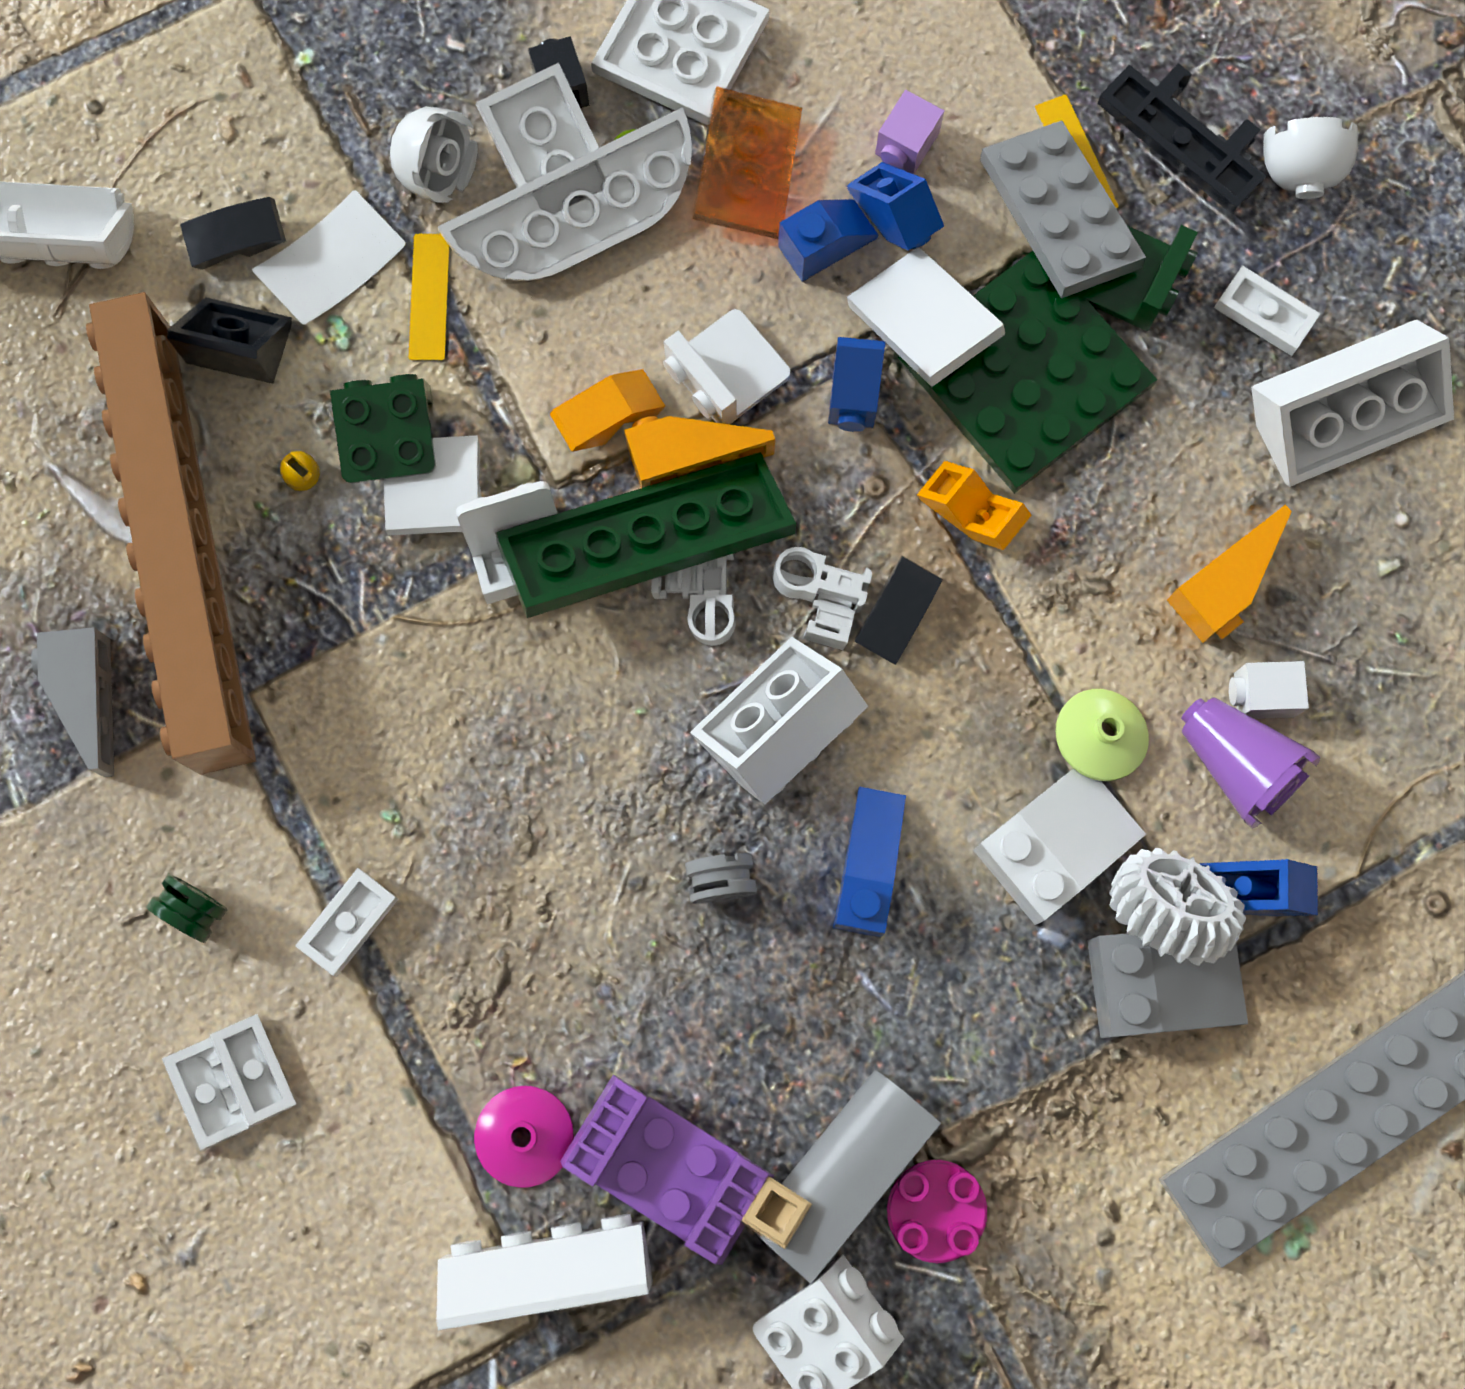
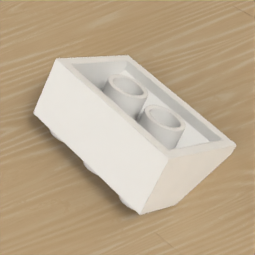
(780, 719)

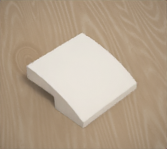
(430, 500)
(229, 1082)

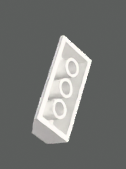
(1355, 401)
(542, 1273)

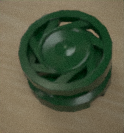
(186, 908)

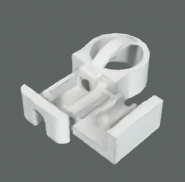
(710, 584)
(835, 595)

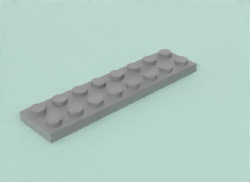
(1325, 1127)

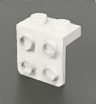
(725, 367)
(496, 513)
(829, 1331)

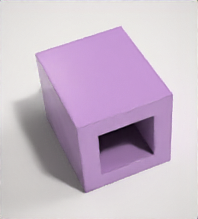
(909, 132)

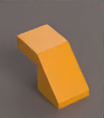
(603, 408)
(969, 505)

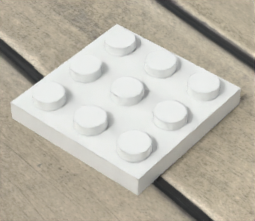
(680, 49)

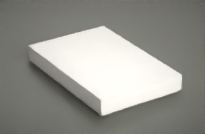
(925, 316)

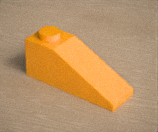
(681, 446)
(1227, 585)

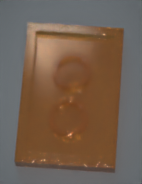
(747, 162)

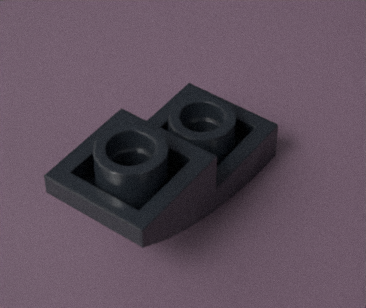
(232, 231)
(898, 610)

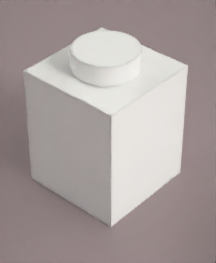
(1270, 689)

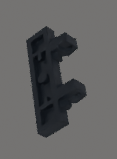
(1157, 118)

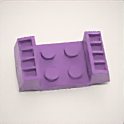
(665, 1169)

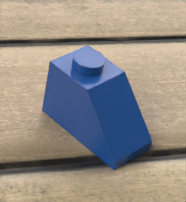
(897, 205)
(823, 235)
(856, 383)
(1272, 886)

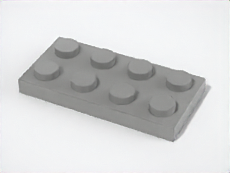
(1062, 209)

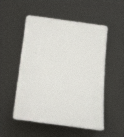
(331, 259)

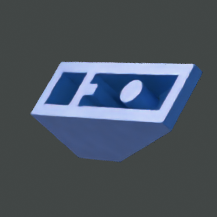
(870, 863)

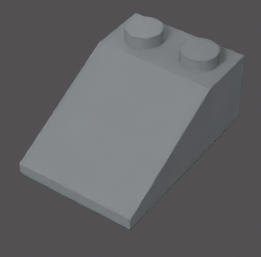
(1156, 994)

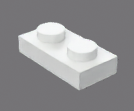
(1267, 310)
(346, 922)

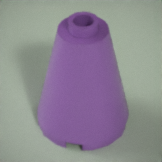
(1246, 758)

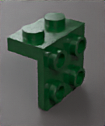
(1147, 291)
(383, 428)

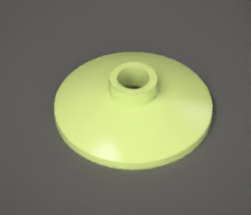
(1086, 744)

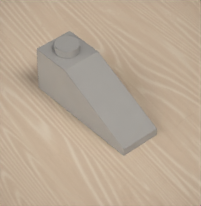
(78, 682)

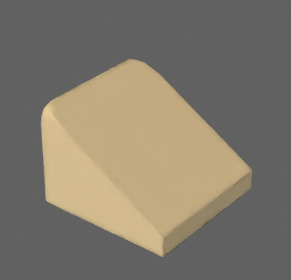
(776, 1213)

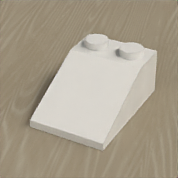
(1059, 844)

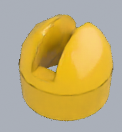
(292, 478)

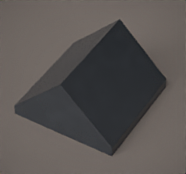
(231, 339)

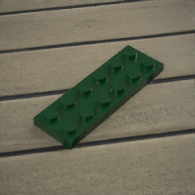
(644, 534)

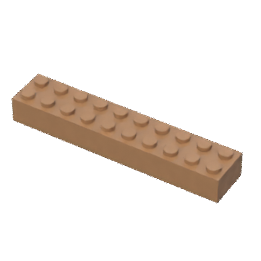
(170, 537)

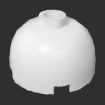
(433, 153)
(1310, 155)

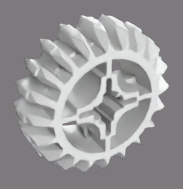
(1177, 906)

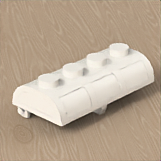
(64, 224)

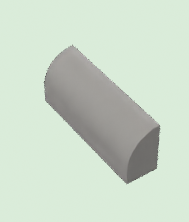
(852, 1169)

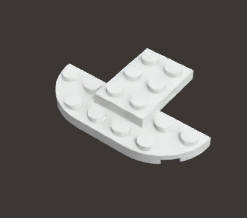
(568, 190)

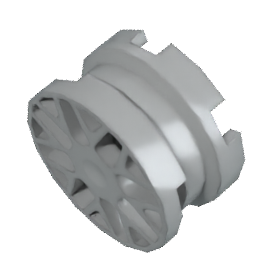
(719, 872)

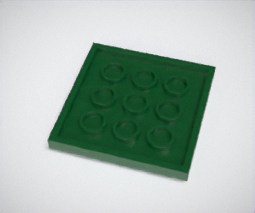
(1042, 382)

